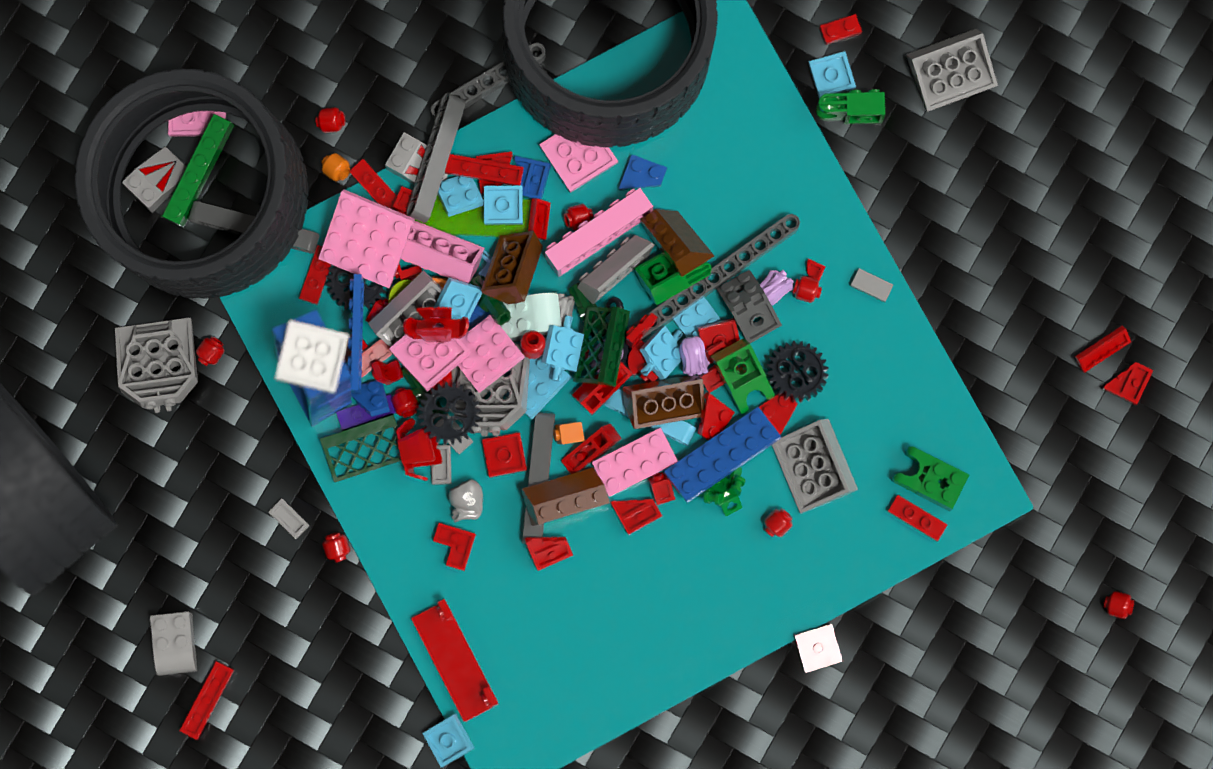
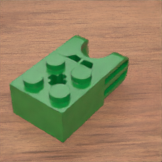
(853, 107)
(664, 281)
(745, 378)
(926, 480)

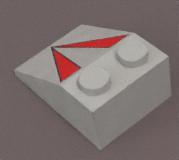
(407, 159)
(155, 179)

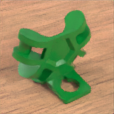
(726, 491)

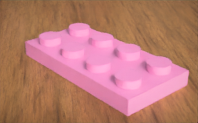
(635, 462)

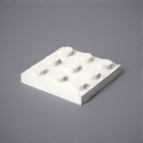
(312, 357)

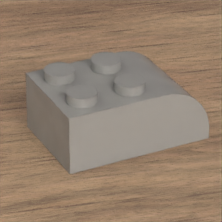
(173, 643)

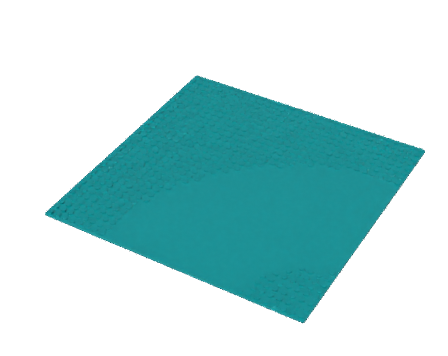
(696, 592)

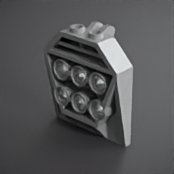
(168, 386)
(495, 412)

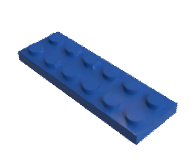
(356, 327)
(722, 454)

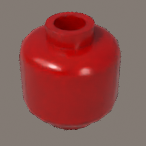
(330, 120)
(576, 215)
(807, 289)
(532, 344)
(210, 351)
(405, 403)
(778, 522)
(336, 547)
(1119, 604)

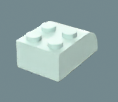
(533, 315)

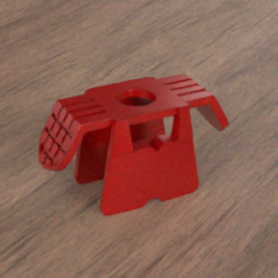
(424, 328)
(417, 449)

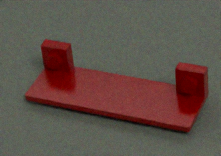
(455, 661)

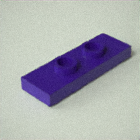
(358, 416)

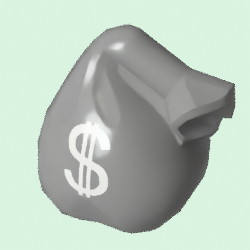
(467, 500)

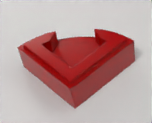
(814, 269)

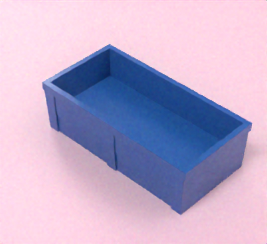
(316, 403)

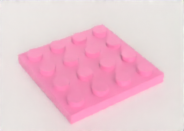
(366, 238)

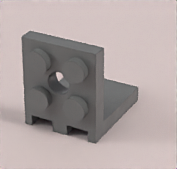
(748, 305)

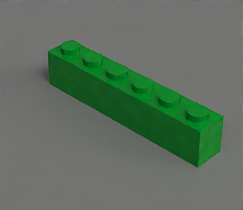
(198, 170)

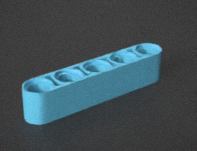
(678, 431)

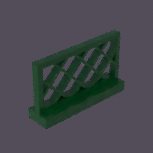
(611, 348)
(353, 434)

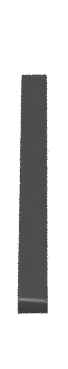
(723, 276)

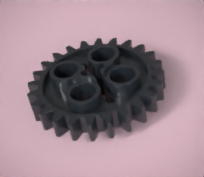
(370, 293)
(810, 362)
(452, 396)

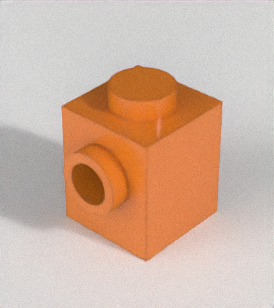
(568, 433)

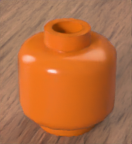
(335, 167)

